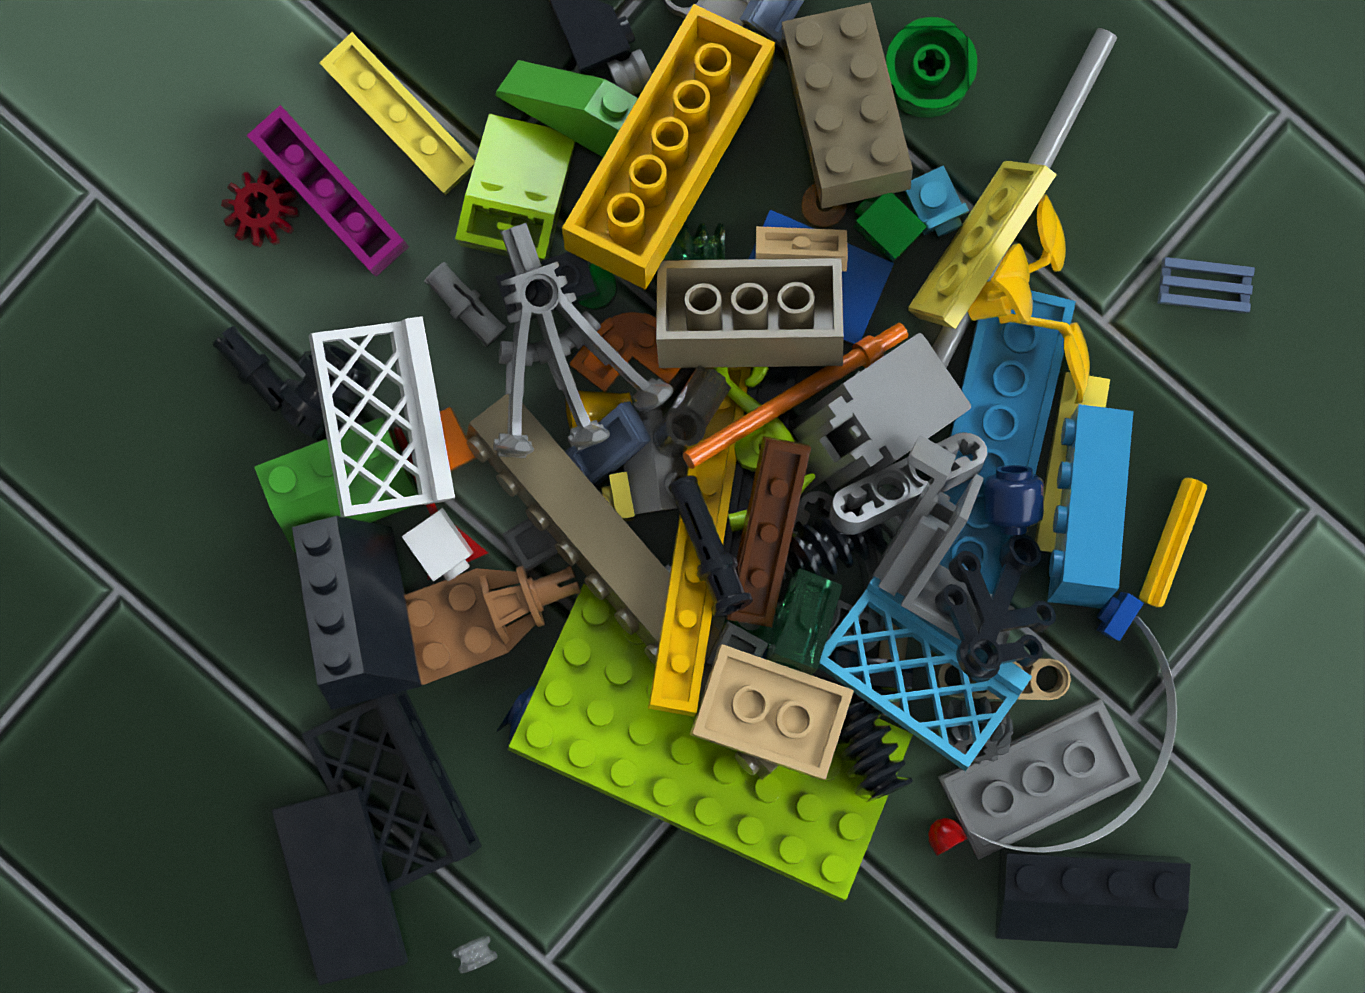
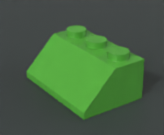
(303, 484)

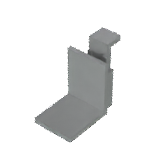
(879, 415)
(925, 537)

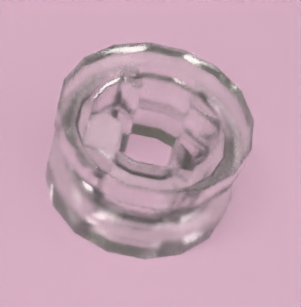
(474, 954)

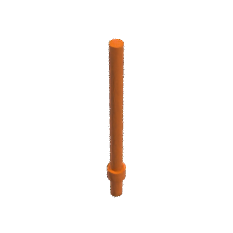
(863, 354)

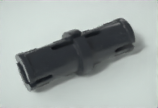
(251, 367)

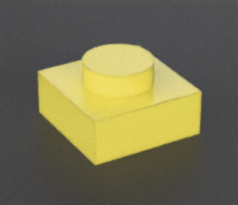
(619, 495)

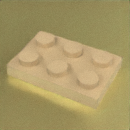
(771, 712)

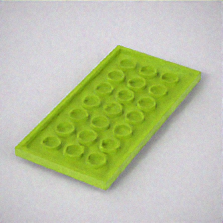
(597, 729)

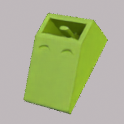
(515, 182)

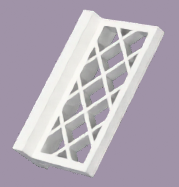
(420, 412)

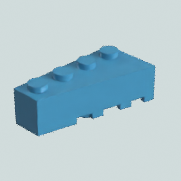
(1091, 508)

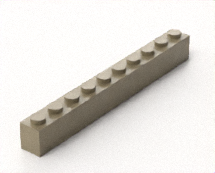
(587, 533)

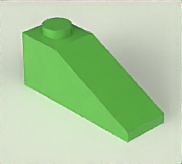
(569, 102)

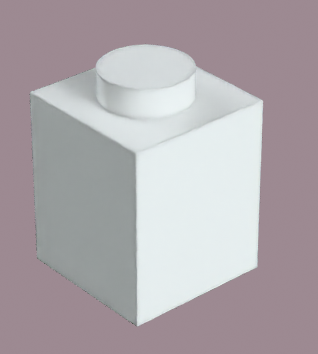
(439, 546)

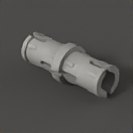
(465, 304)

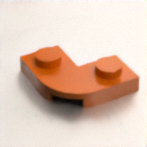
(632, 337)

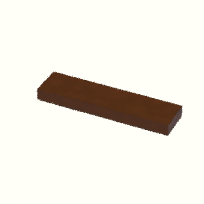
(769, 526)

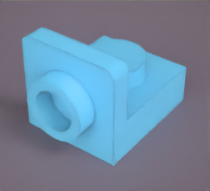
(936, 202)

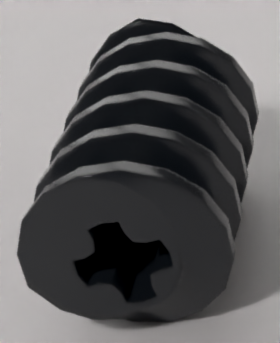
(824, 544)
(870, 753)

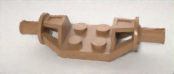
(465, 621)

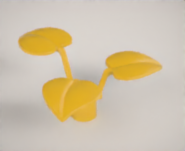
(1011, 291)

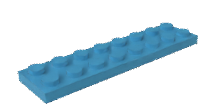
(1011, 394)

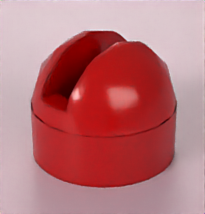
(945, 835)

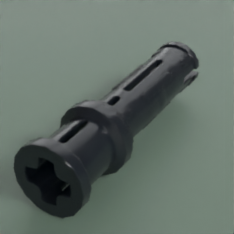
(716, 565)

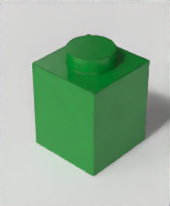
(888, 225)

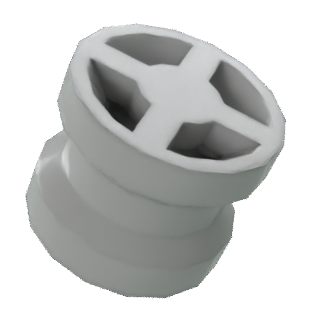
(631, 73)

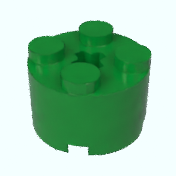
(947, 50)

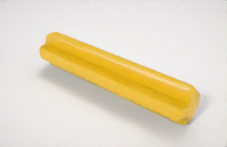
(1173, 542)

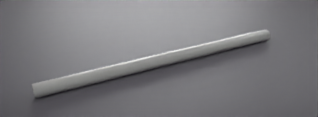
(1047, 150)

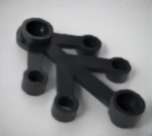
(979, 652)

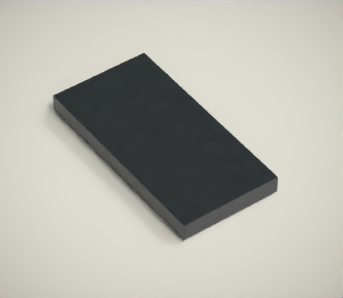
(340, 885)

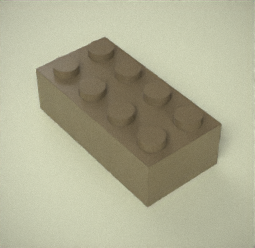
(846, 105)
(749, 313)

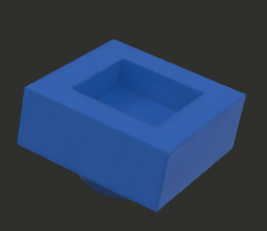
(1118, 615)

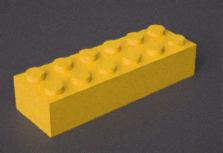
(668, 146)

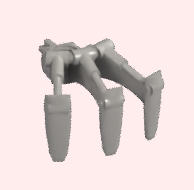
(554, 348)

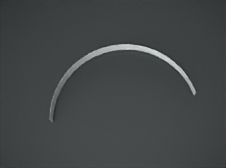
(1158, 770)

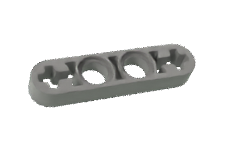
(906, 480)

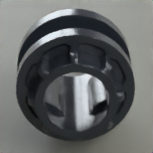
(302, 400)

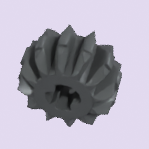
(961, 736)

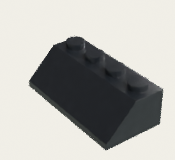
(355, 610)
(1092, 898)

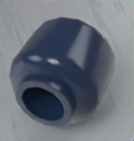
(1014, 499)

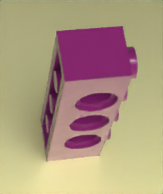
(328, 191)

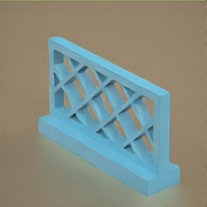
(1006, 684)

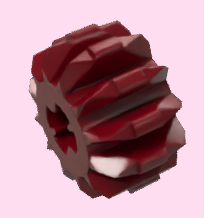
(245, 214)

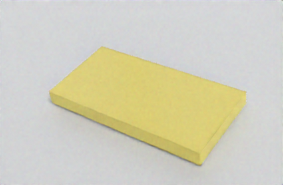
(981, 243)

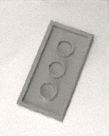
(1040, 779)

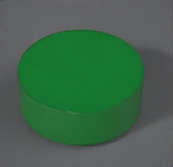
(607, 286)

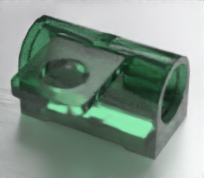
(800, 622)

